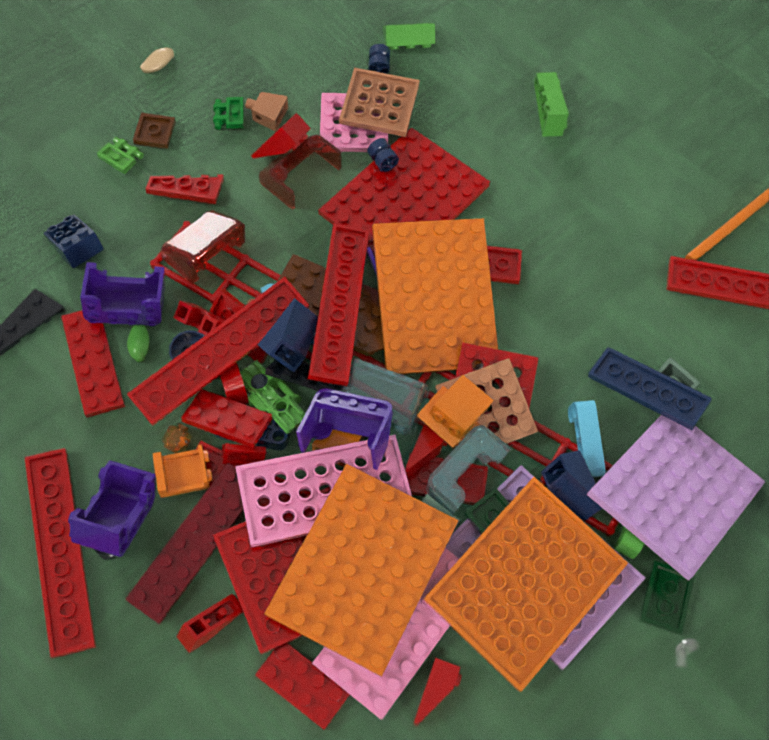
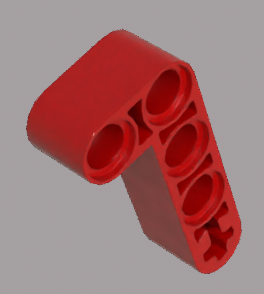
(234, 385)

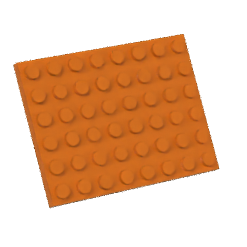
(433, 292)
(362, 569)
(525, 583)

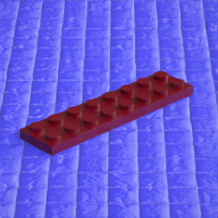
(188, 547)

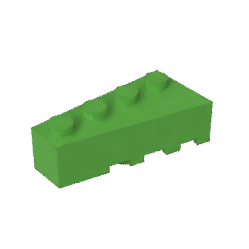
(550, 104)

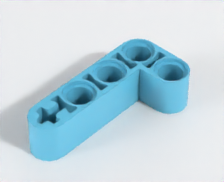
(588, 435)

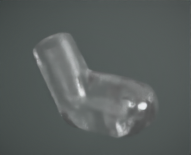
(683, 649)

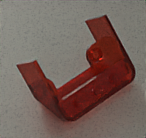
(277, 171)

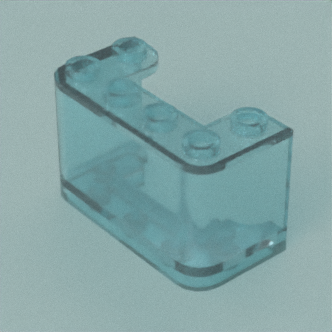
(402, 392)
(477, 444)

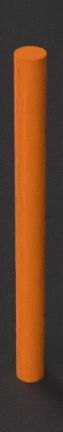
(729, 226)

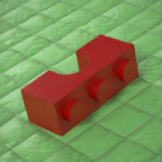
(196, 316)

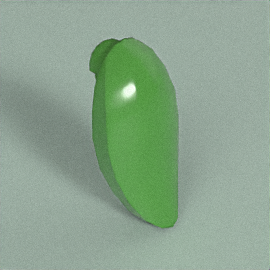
(138, 342)

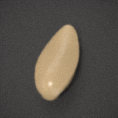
(157, 60)

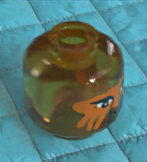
(176, 438)

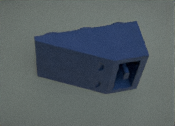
(74, 240)
(291, 335)
(570, 482)

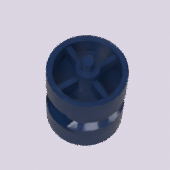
(379, 58)
(383, 155)

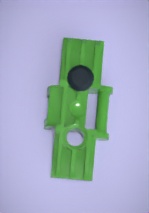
(266, 399)

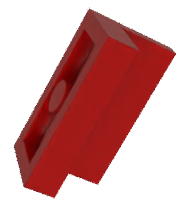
(241, 454)

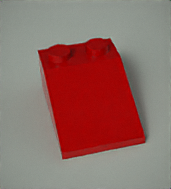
(285, 138)

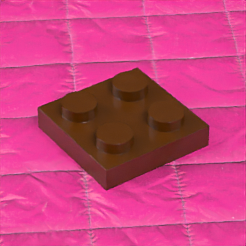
(154, 130)

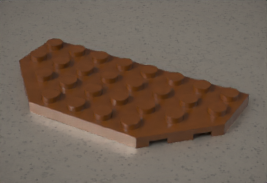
(308, 281)

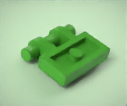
(117, 158)

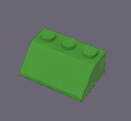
(409, 35)

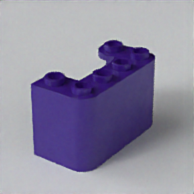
(122, 298)
(115, 511)

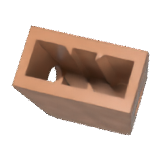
(268, 109)

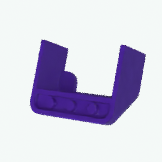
(349, 414)

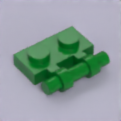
(234, 113)

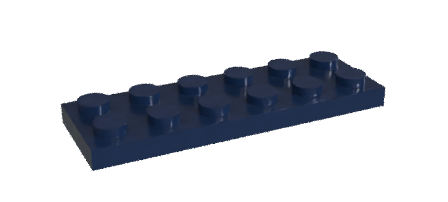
(650, 388)

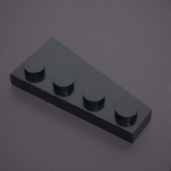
(29, 315)
(298, 377)

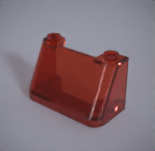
(201, 242)

